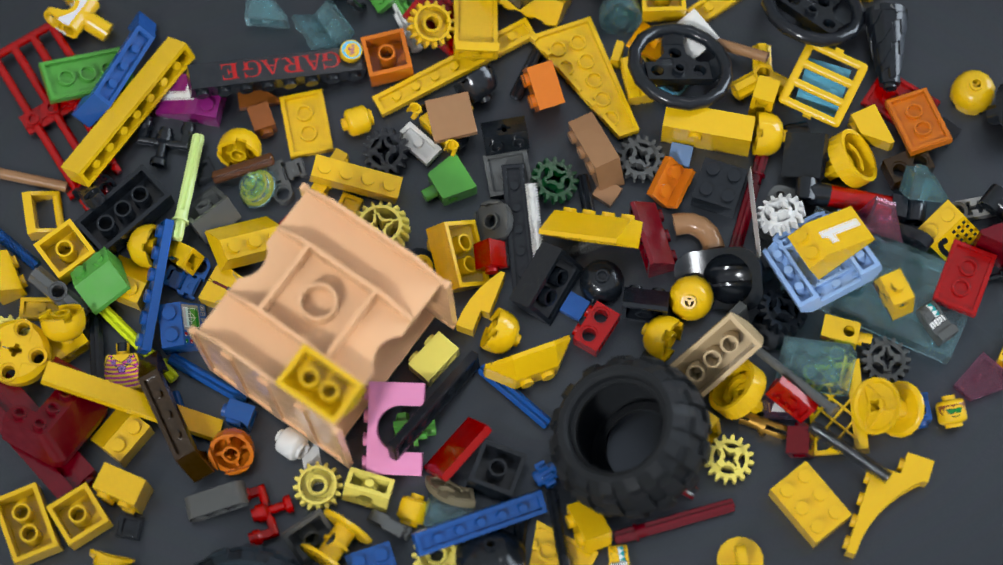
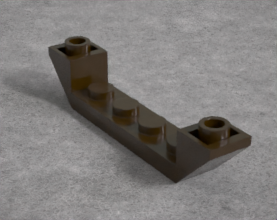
(170, 420)

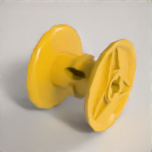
(887, 407)
(344, 533)

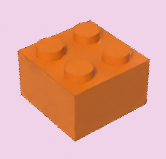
(387, 57)
(542, 86)

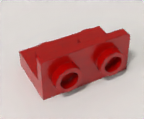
(791, 399)

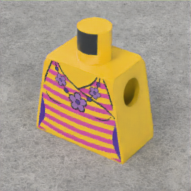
(123, 367)

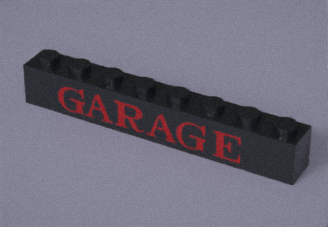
(271, 72)

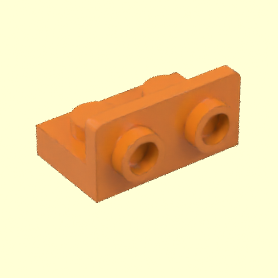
(670, 183)

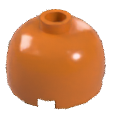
(231, 451)

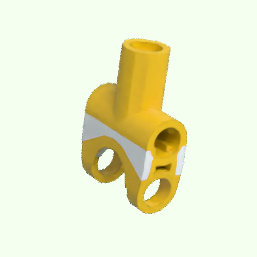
(78, 18)

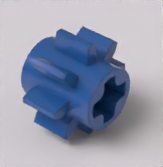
(544, 474)

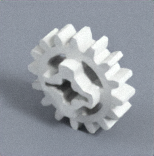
(780, 214)

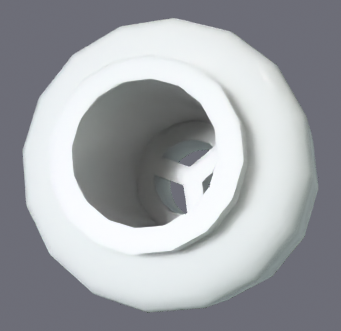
(291, 444)

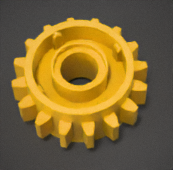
(436, 14)

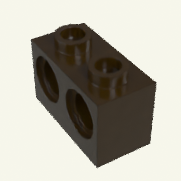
(899, 162)

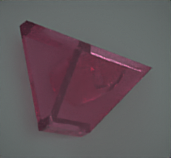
(881, 218)

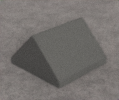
(308, 531)

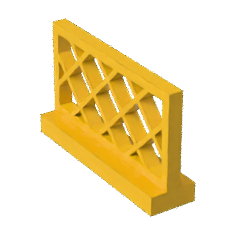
(859, 436)

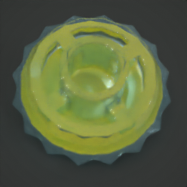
(257, 188)

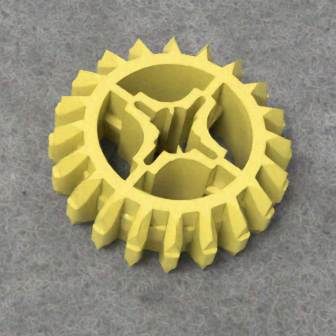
(394, 220)

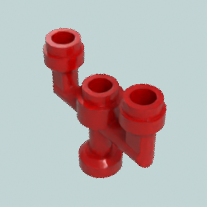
(263, 512)

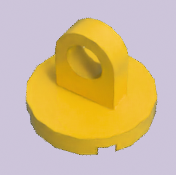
(739, 552)

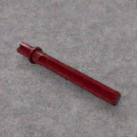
(745, 213)
(673, 521)

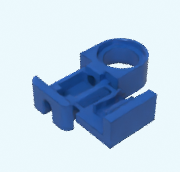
(186, 283)

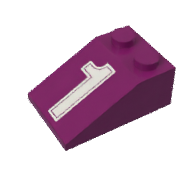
(179, 105)

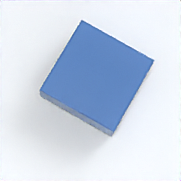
(681, 153)

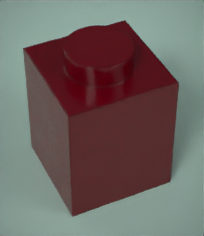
(800, 441)

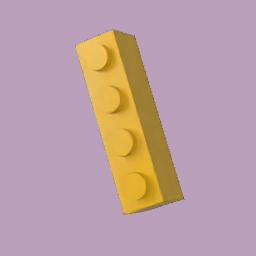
(355, 179)

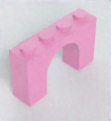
(381, 398)

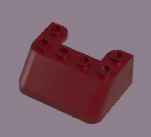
(56, 428)

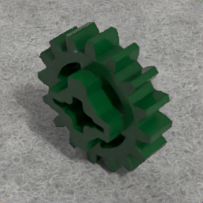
(554, 173)

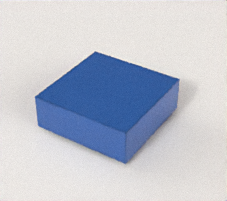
(574, 306)

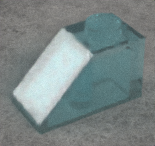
(265, 14)
(922, 185)

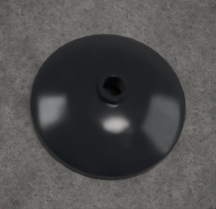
(492, 548)

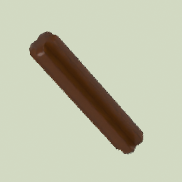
(243, 168)

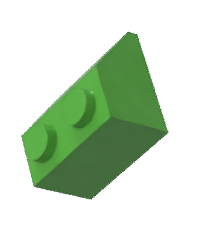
(100, 280)

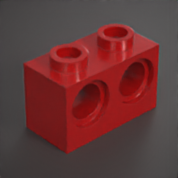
(600, 330)

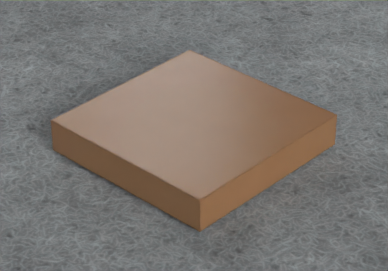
(451, 117)

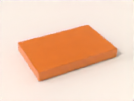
(918, 121)

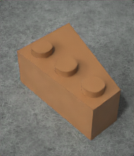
(596, 151)

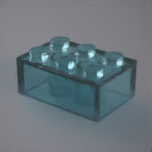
(820, 363)

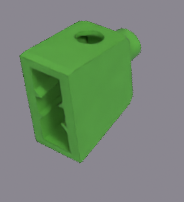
(449, 182)

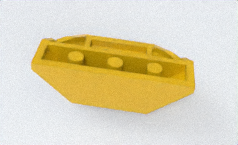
(529, 365)

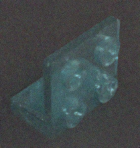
(325, 28)

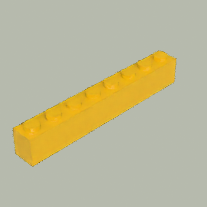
(128, 112)

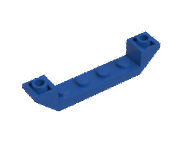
(118, 72)

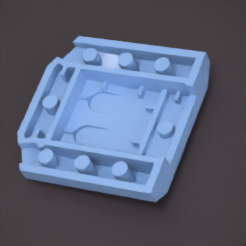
(804, 286)

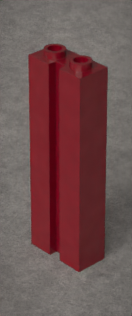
(58, 479)

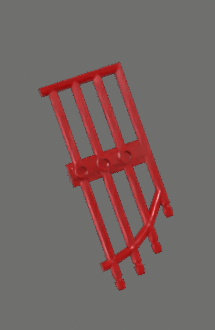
(46, 113)

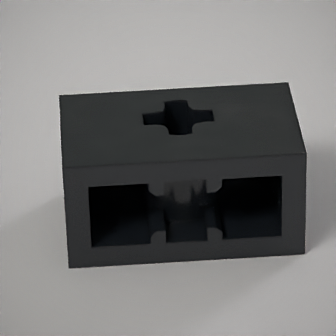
(505, 135)

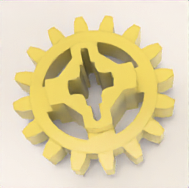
(734, 467)

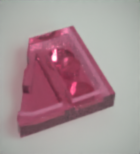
(980, 379)

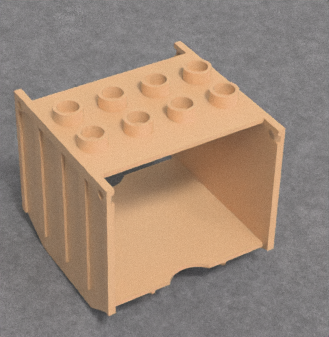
(327, 287)

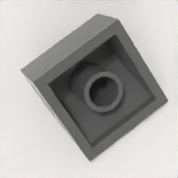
(211, 211)

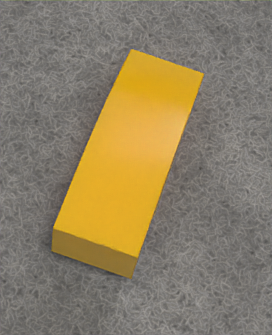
(481, 305)

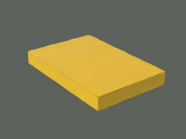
(306, 124)

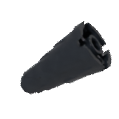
(886, 36)

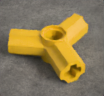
(746, 84)

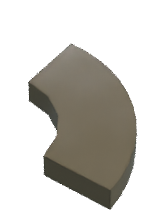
(450, 492)

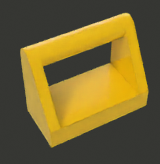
(29, 203)

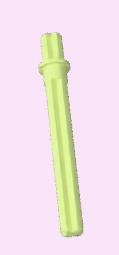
(182, 212)

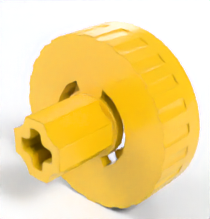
(850, 159)
(746, 389)

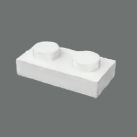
(421, 145)

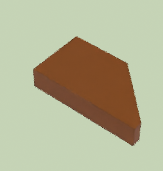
(256, 97)

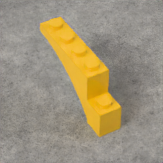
(877, 496)

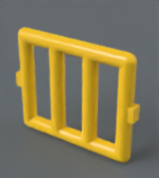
(842, 103)

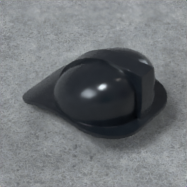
(731, 271)

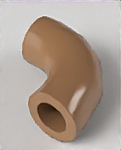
(699, 227)

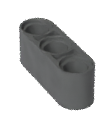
(216, 501)

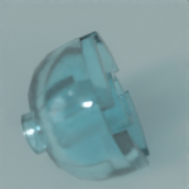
(619, 15)

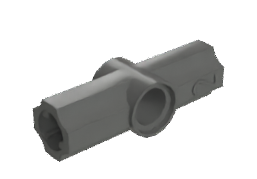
(50, 285)

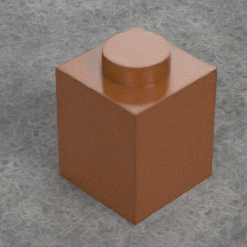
(262, 120)

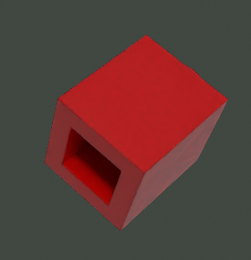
(490, 256)

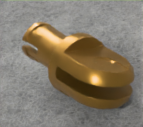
(762, 424)

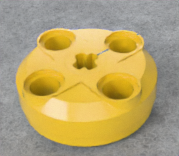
(20, 351)

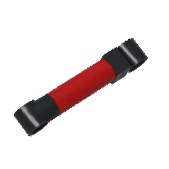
(813, 192)

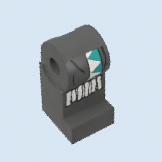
(936, 323)

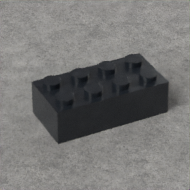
(129, 205)

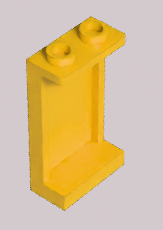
(475, 29)

